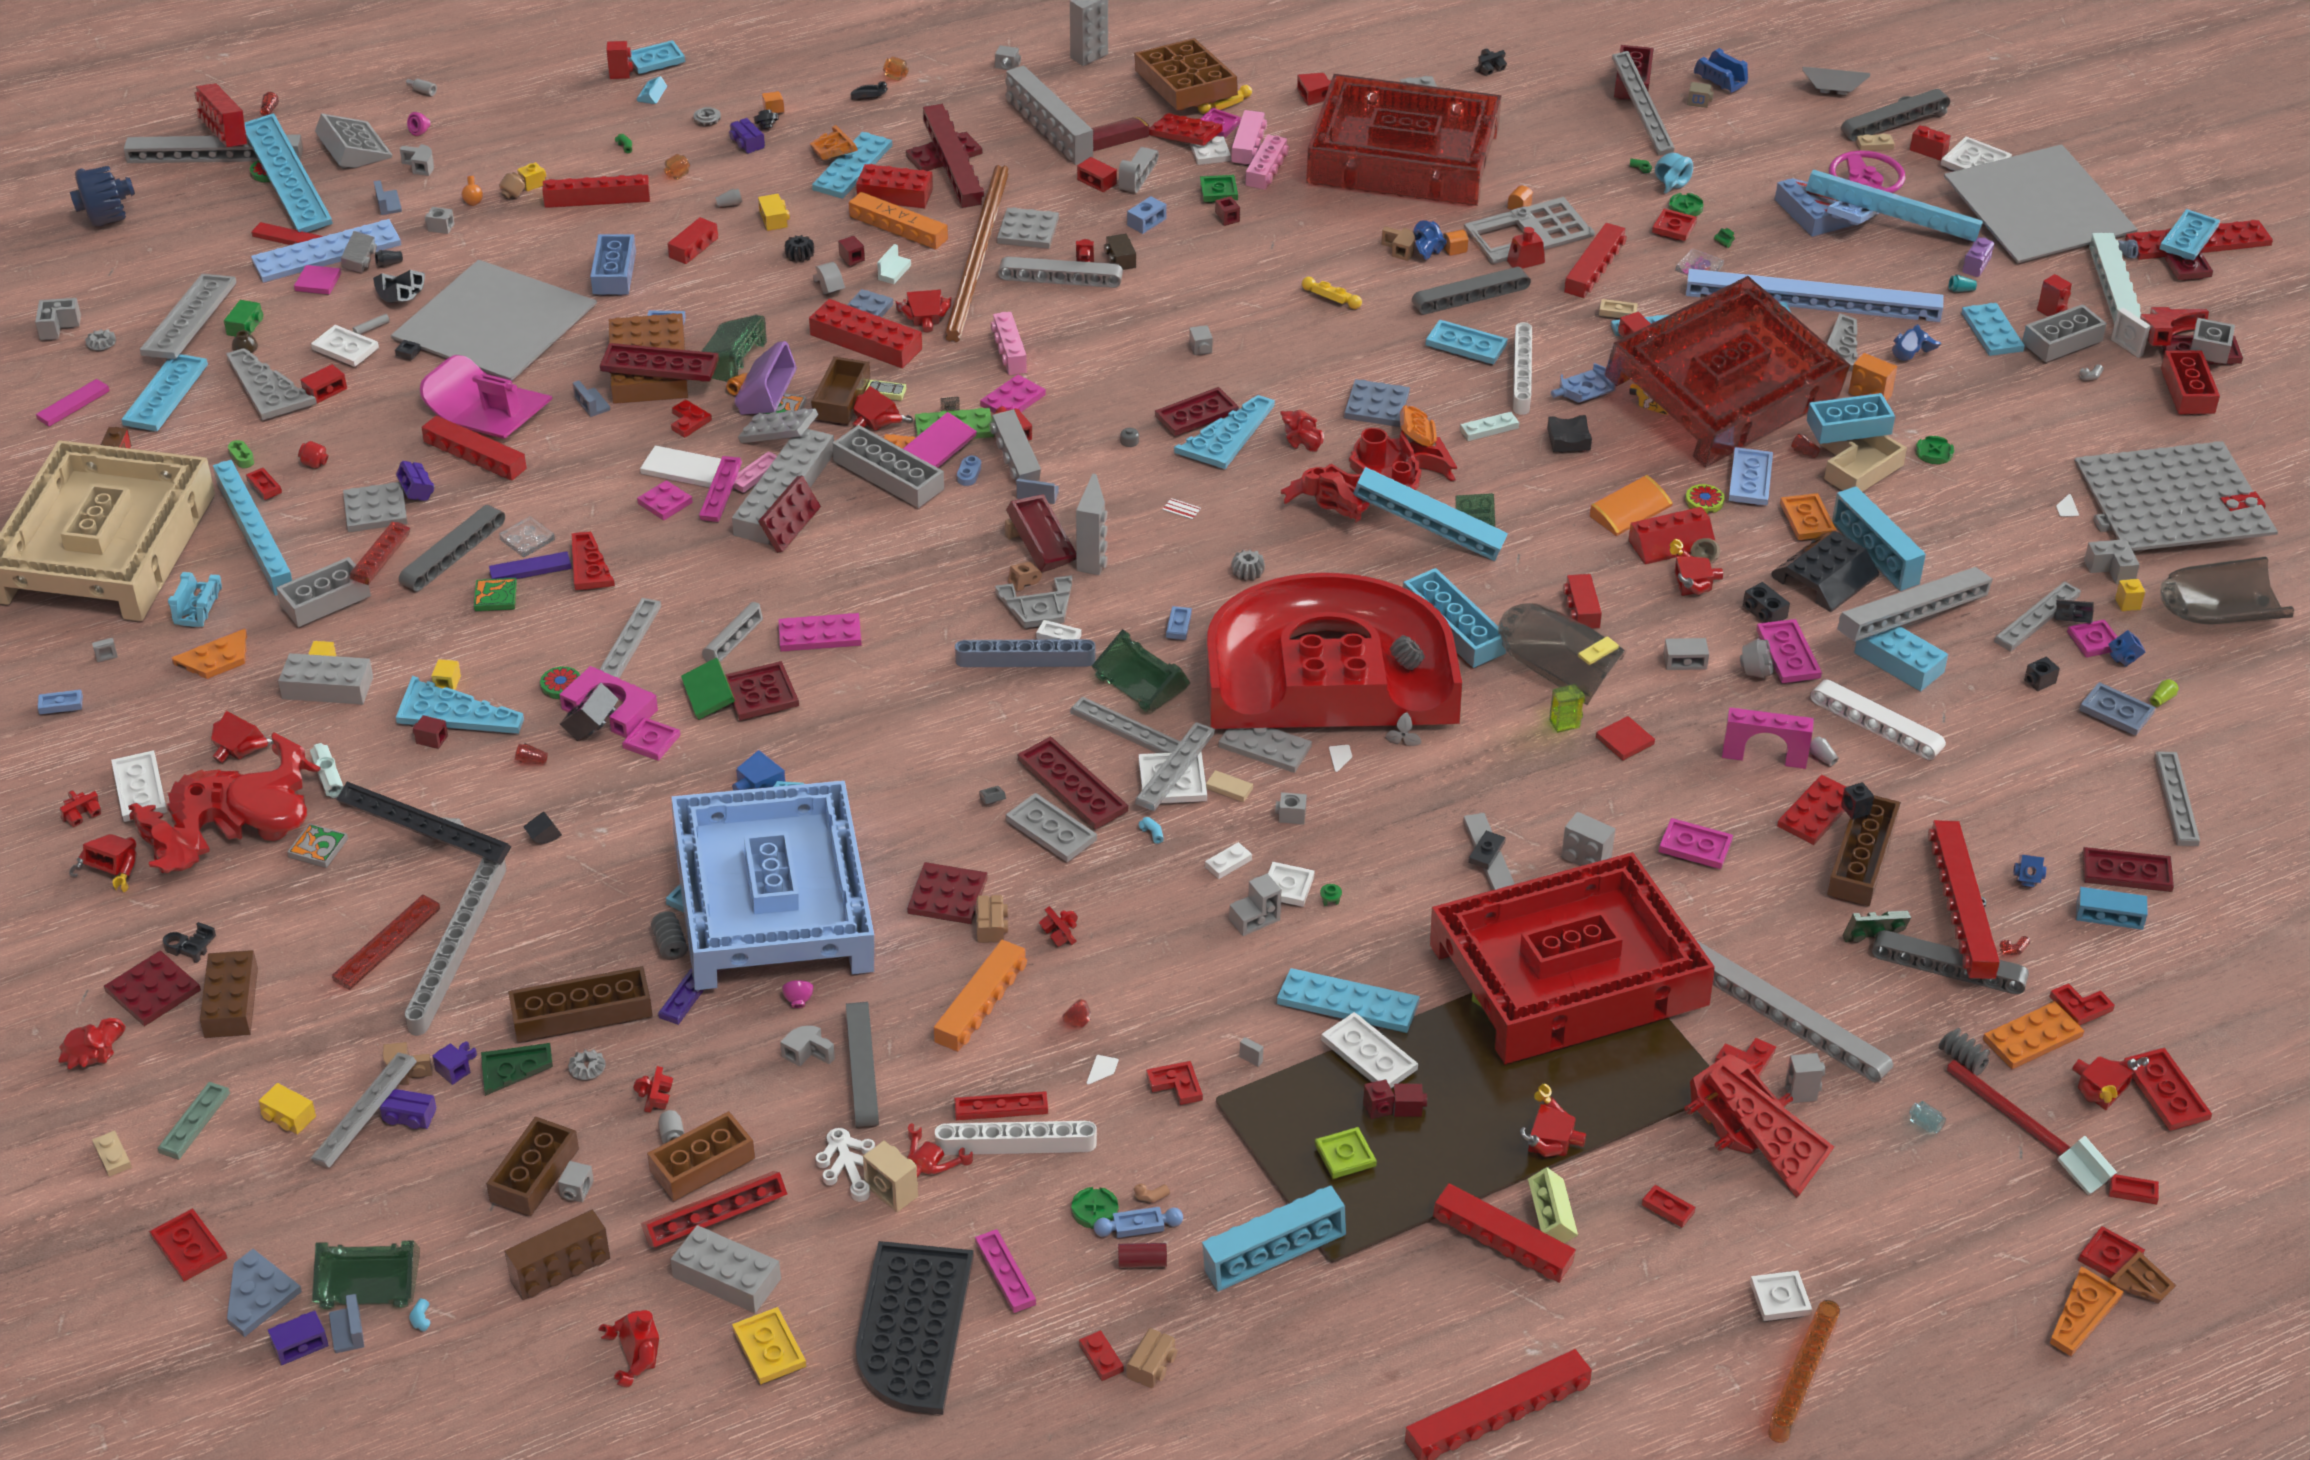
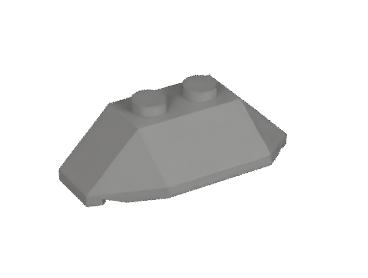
(1835, 80)

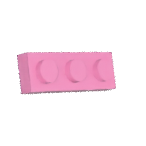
(752, 473)

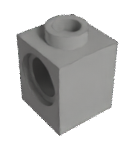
(1007, 58)
(439, 220)
(1291, 808)
(576, 1181)

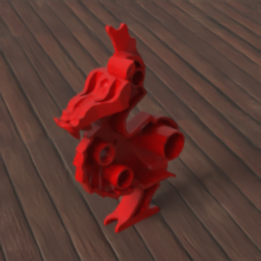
(1378, 452)
(228, 800)

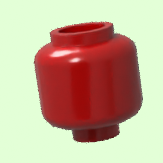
(313, 454)

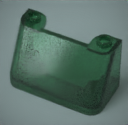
(733, 342)
(1139, 673)
(370, 1272)

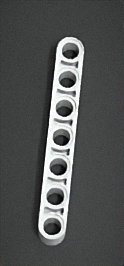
(1522, 368)
(1878, 719)
(1017, 1137)

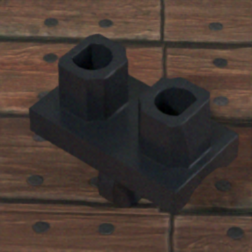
(1489, 60)
(2074, 611)

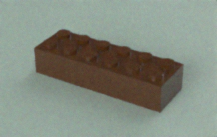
(1864, 853)
(580, 1003)

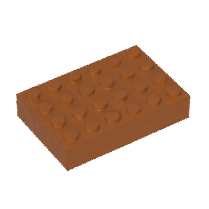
(1186, 74)
(649, 331)

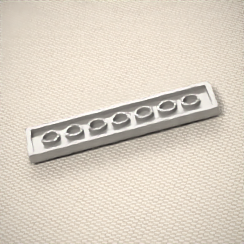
(188, 316)

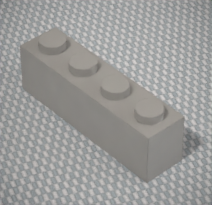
(1015, 446)

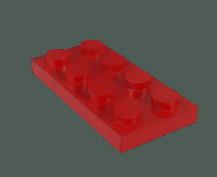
(1185, 129)
(1814, 811)
(2169, 1090)

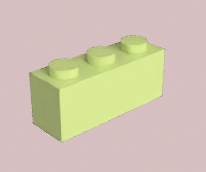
(1552, 1205)

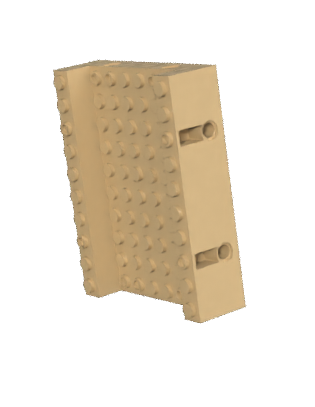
(104, 524)

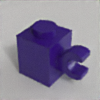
(453, 1063)

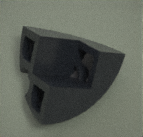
(399, 288)

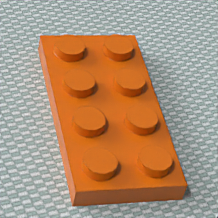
(2033, 1035)

